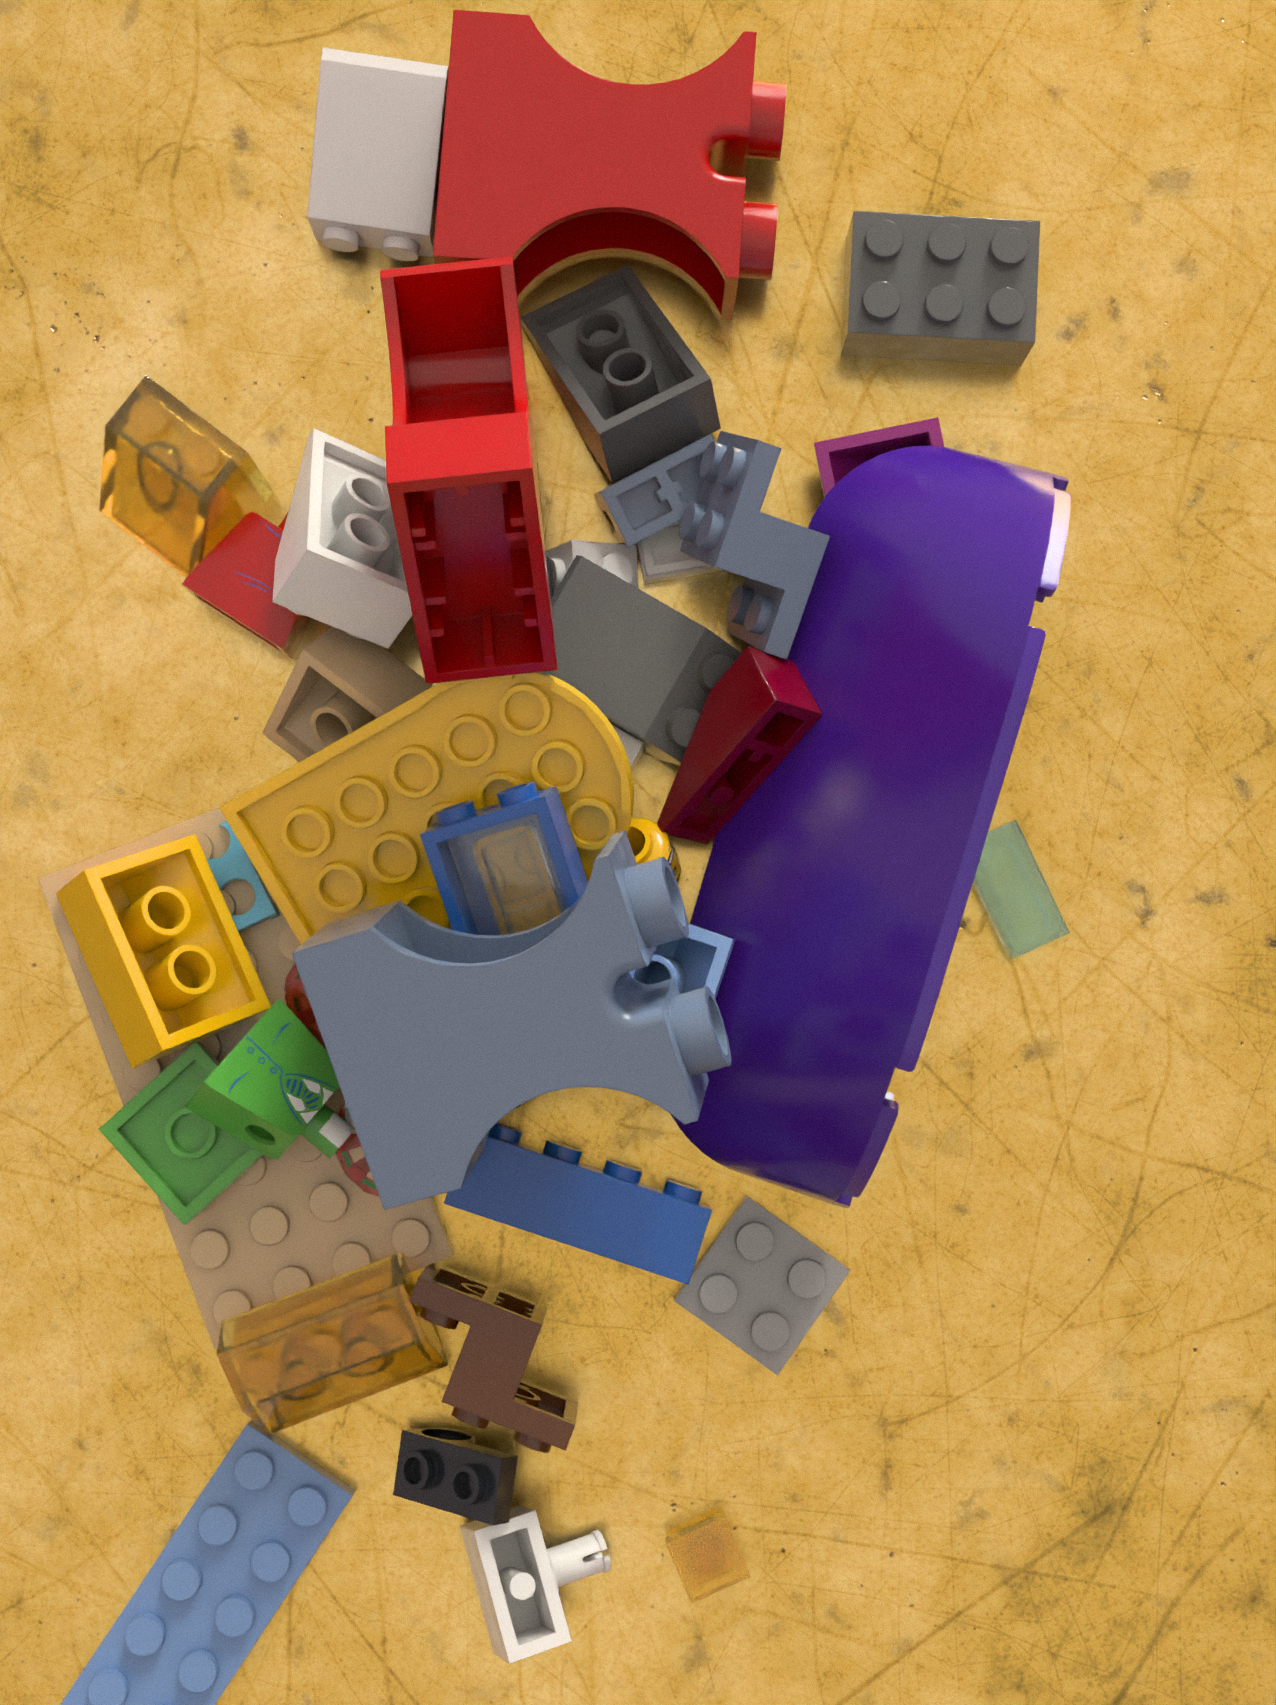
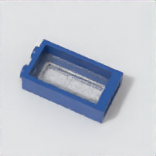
(505, 862)

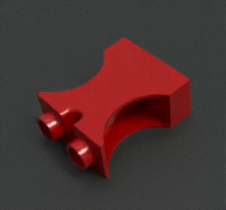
(584, 165)
(466, 471)

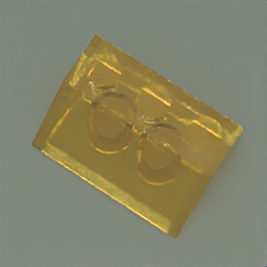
(328, 1345)

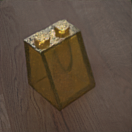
(175, 477)

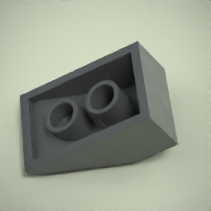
(623, 372)
(635, 657)

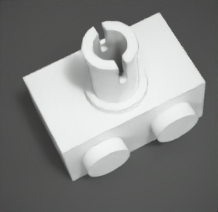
(522, 1580)

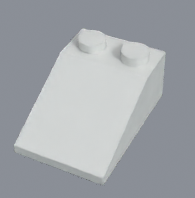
(342, 544)

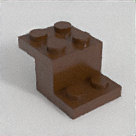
(493, 1359)

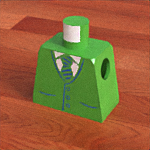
(274, 1089)

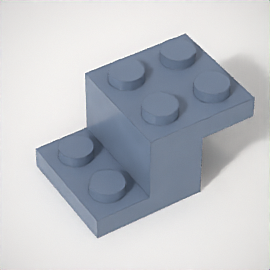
(736, 537)

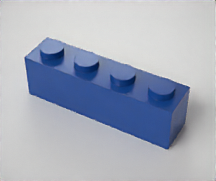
(584, 1205)

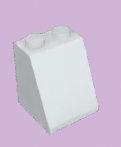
(377, 153)

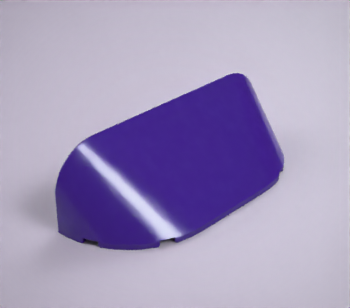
(872, 828)

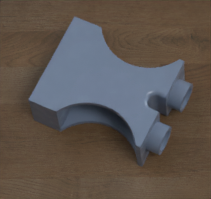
(460, 1028)

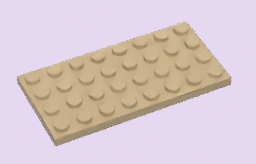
(287, 1216)

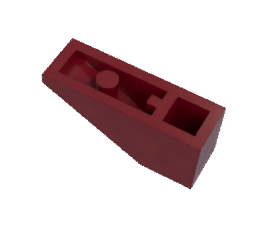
(739, 740)

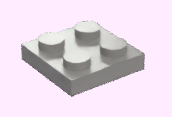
(761, 1284)

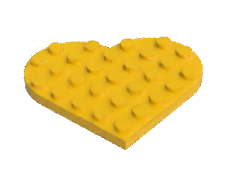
(350, 818)

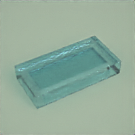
(1016, 893)

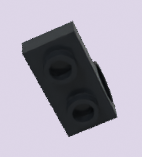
(455, 1474)

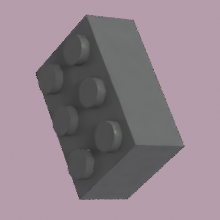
(940, 288)

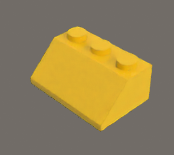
(162, 949)

